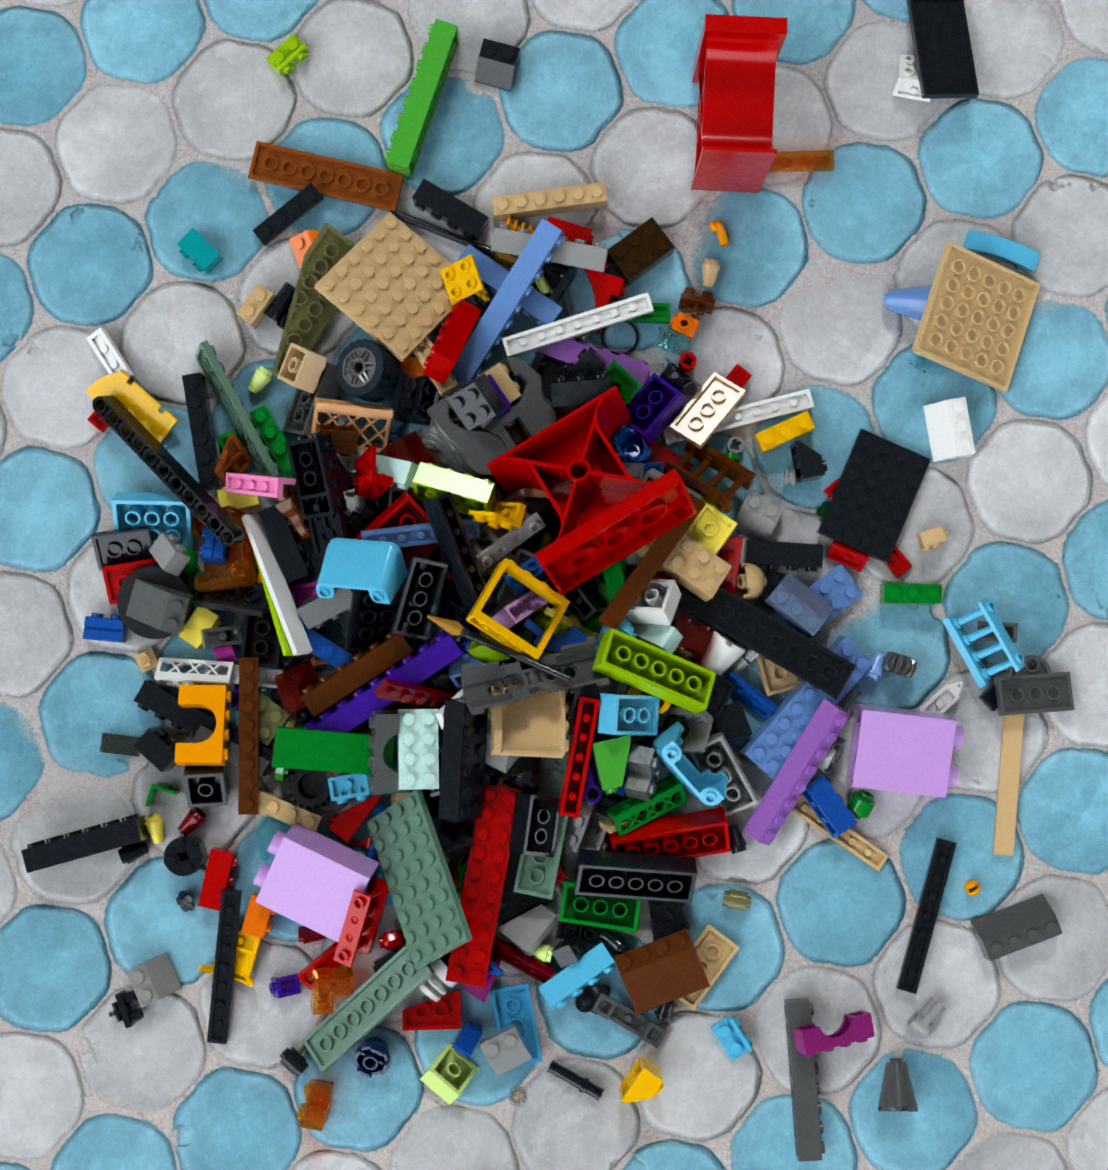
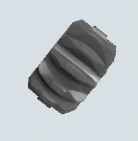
(899, 664)

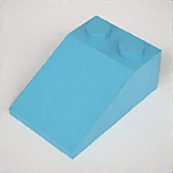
(628, 714)

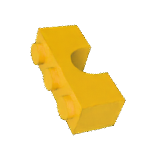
(783, 432)

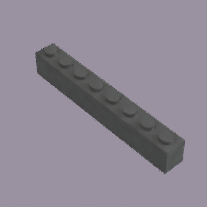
(803, 1085)

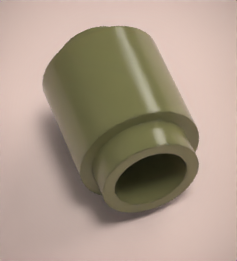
(736, 900)

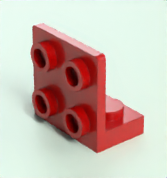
(366, 481)

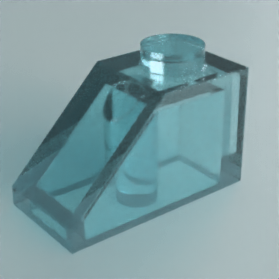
(267, 828)

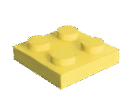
(711, 529)

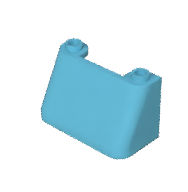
(362, 566)
(705, 786)

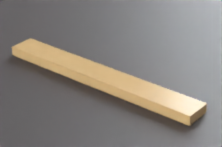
(1008, 785)

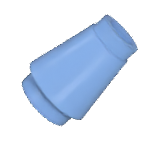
(875, 670)

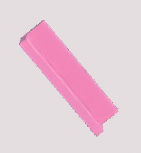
(256, 484)

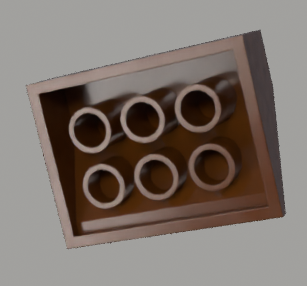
(662, 971)

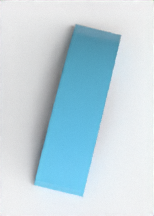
(1002, 249)

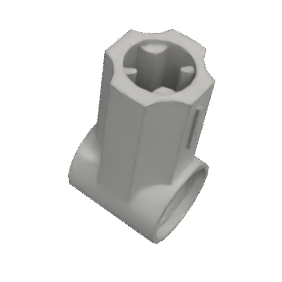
(923, 1020)

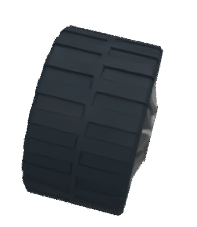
(367, 371)

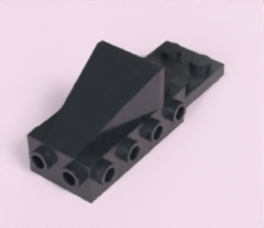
(320, 487)

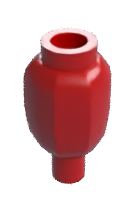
(392, 939)

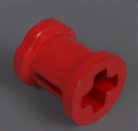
(690, 357)

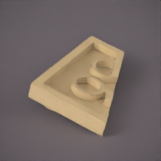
(775, 678)

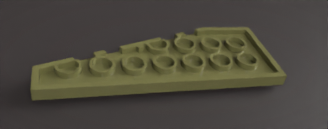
(309, 309)

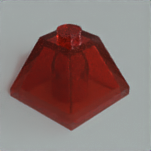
(292, 683)

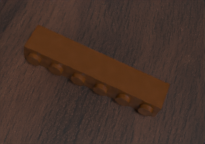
(355, 673)

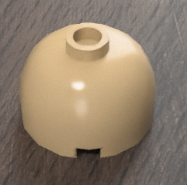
(750, 581)

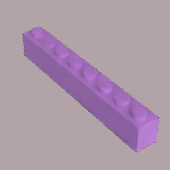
(796, 772)

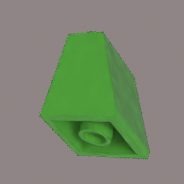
(610, 762)

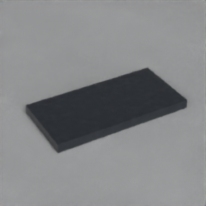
(942, 49)

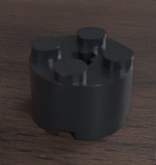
(174, 856)

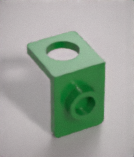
(164, 787)

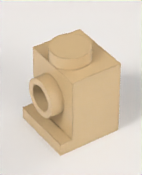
(932, 538)

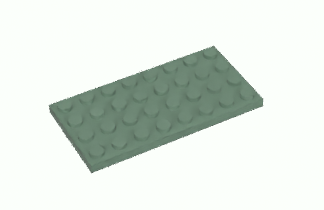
(419, 880)

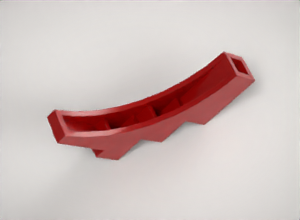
(603, 284)

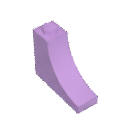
(519, 610)

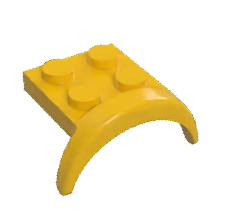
(245, 959)

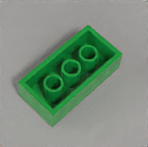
(598, 911)

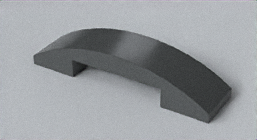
(628, 1018)

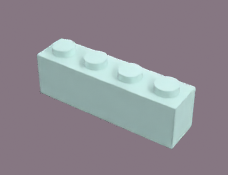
(401, 470)
(660, 636)

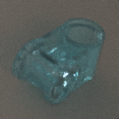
(670, 341)

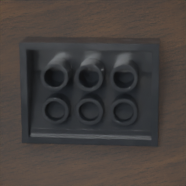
(369, 620)

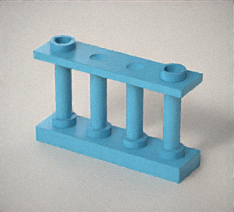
(974, 658)

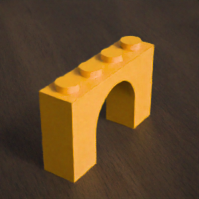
(213, 750)

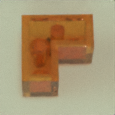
(327, 984)
(315, 1110)

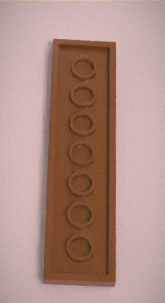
(330, 176)

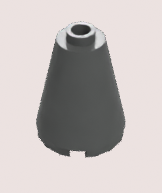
(897, 1088)

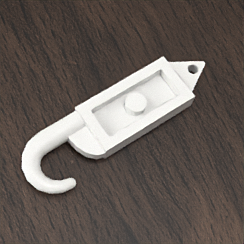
(942, 698)

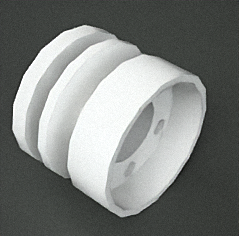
(434, 984)

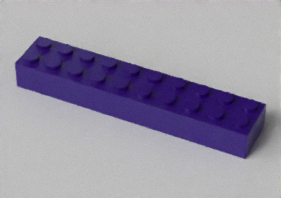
(412, 669)

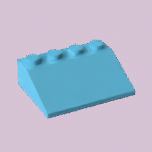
(154, 509)

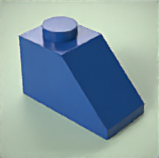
(467, 1038)

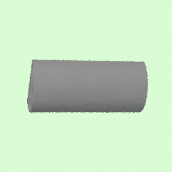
(720, 757)

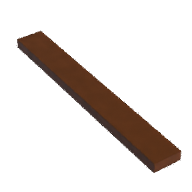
(646, 570)

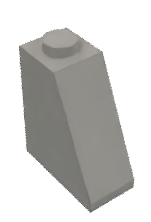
(530, 928)

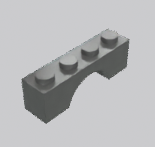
(384, 726)

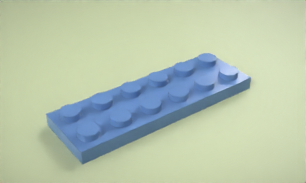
(836, 589)

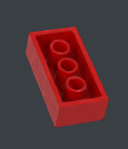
(451, 341)

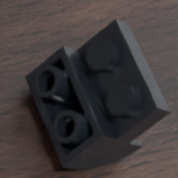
(413, 397)

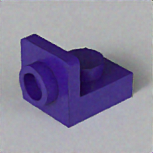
(285, 986)

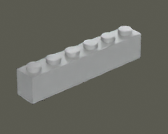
(568, 253)

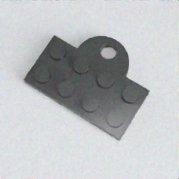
(1034, 690)

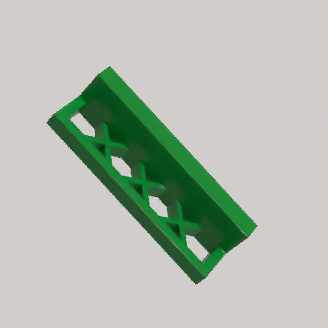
(631, 807)

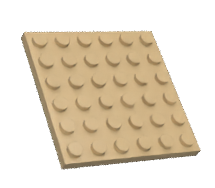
(390, 286)
(976, 317)

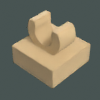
(147, 660)

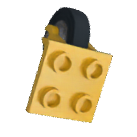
(464, 283)

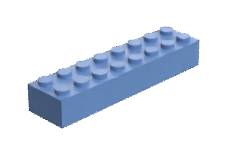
(784, 727)

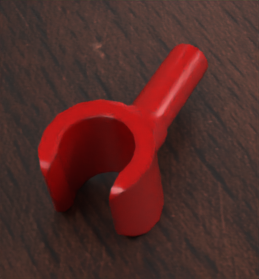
(366, 844)

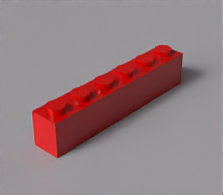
(578, 756)

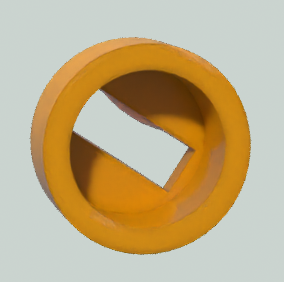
(970, 884)

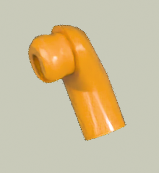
(720, 231)

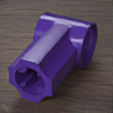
(592, 784)

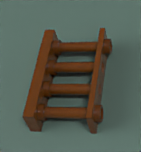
(722, 464)

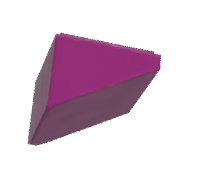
(226, 653)

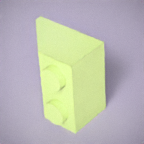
(449, 1074)

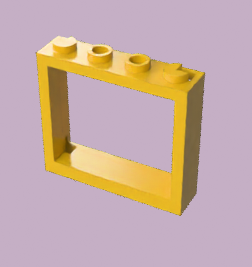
(501, 633)

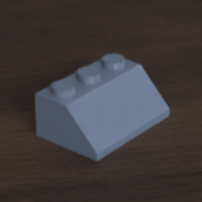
(799, 605)

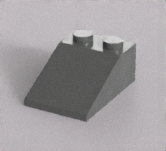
(159, 606)

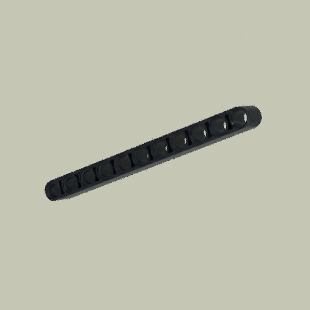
(168, 470)

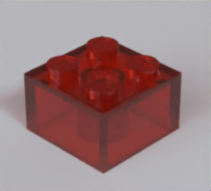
(694, 637)

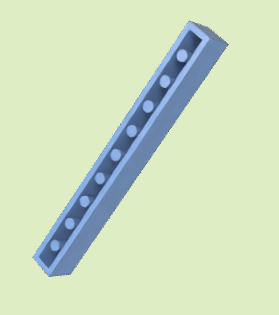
(507, 302)

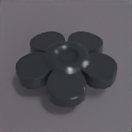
(185, 901)

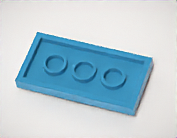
(514, 1005)

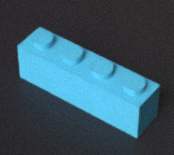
(578, 976)

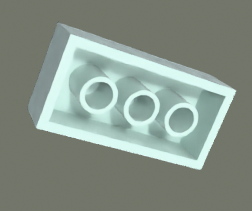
(418, 749)

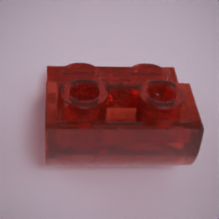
(409, 449)

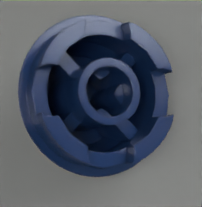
(372, 1057)

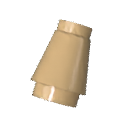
(709, 272)

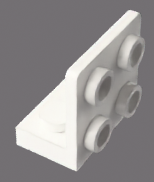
(907, 82)

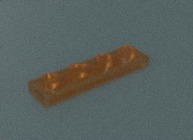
(803, 161)

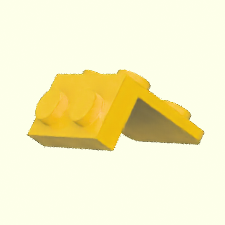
(503, 515)

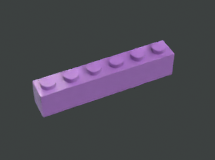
(567, 351)

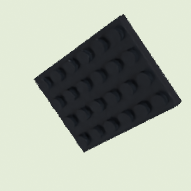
(873, 496)

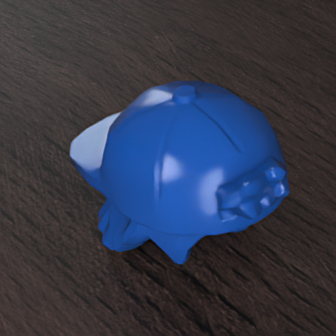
(630, 446)

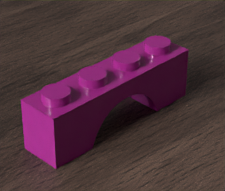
(854, 1028)

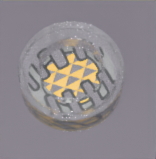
(518, 1096)

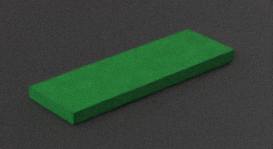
(325, 750)

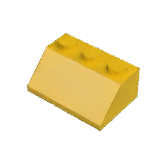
(641, 1082)

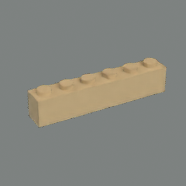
(549, 201)

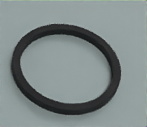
(628, 352)

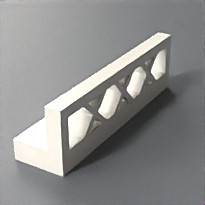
(174, 678)

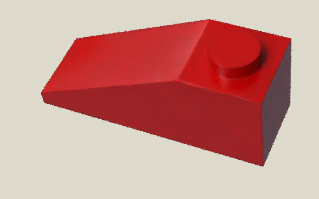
(351, 819)

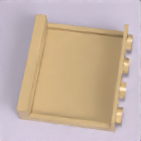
(530, 725)

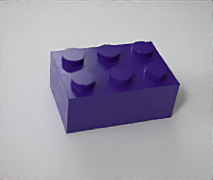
(654, 408)

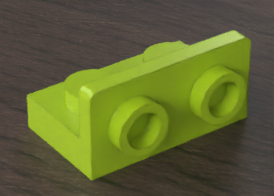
(288, 55)

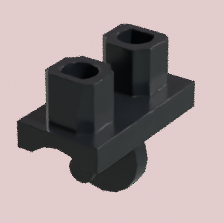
(123, 1010)

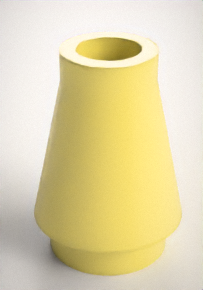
(155, 827)

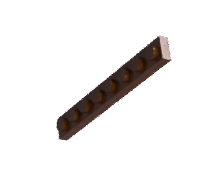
(249, 735)

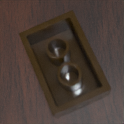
(640, 251)

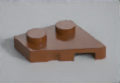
(233, 459)

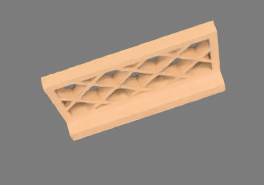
(358, 410)

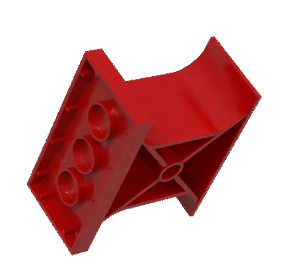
(736, 101)
(598, 501)

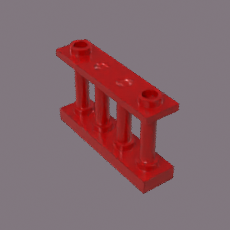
(362, 921)

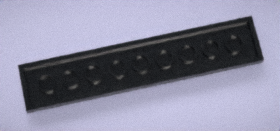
(770, 639)

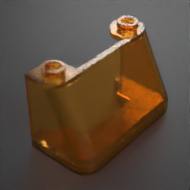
(241, 562)

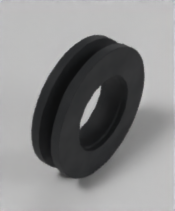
(154, 574)

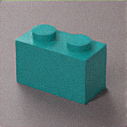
(200, 251)

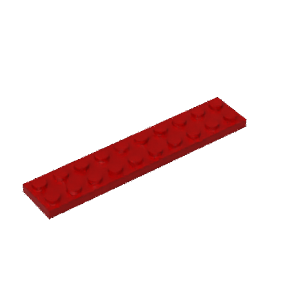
(484, 886)

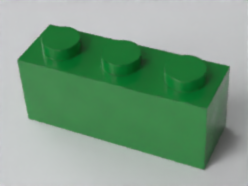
(910, 593)

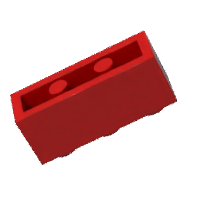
(217, 876)

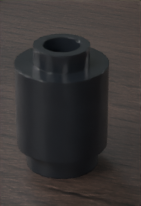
(293, 1061)

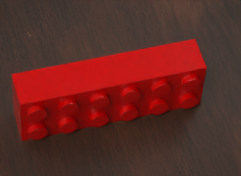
(678, 835)

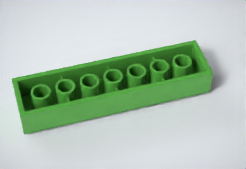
(422, 98)

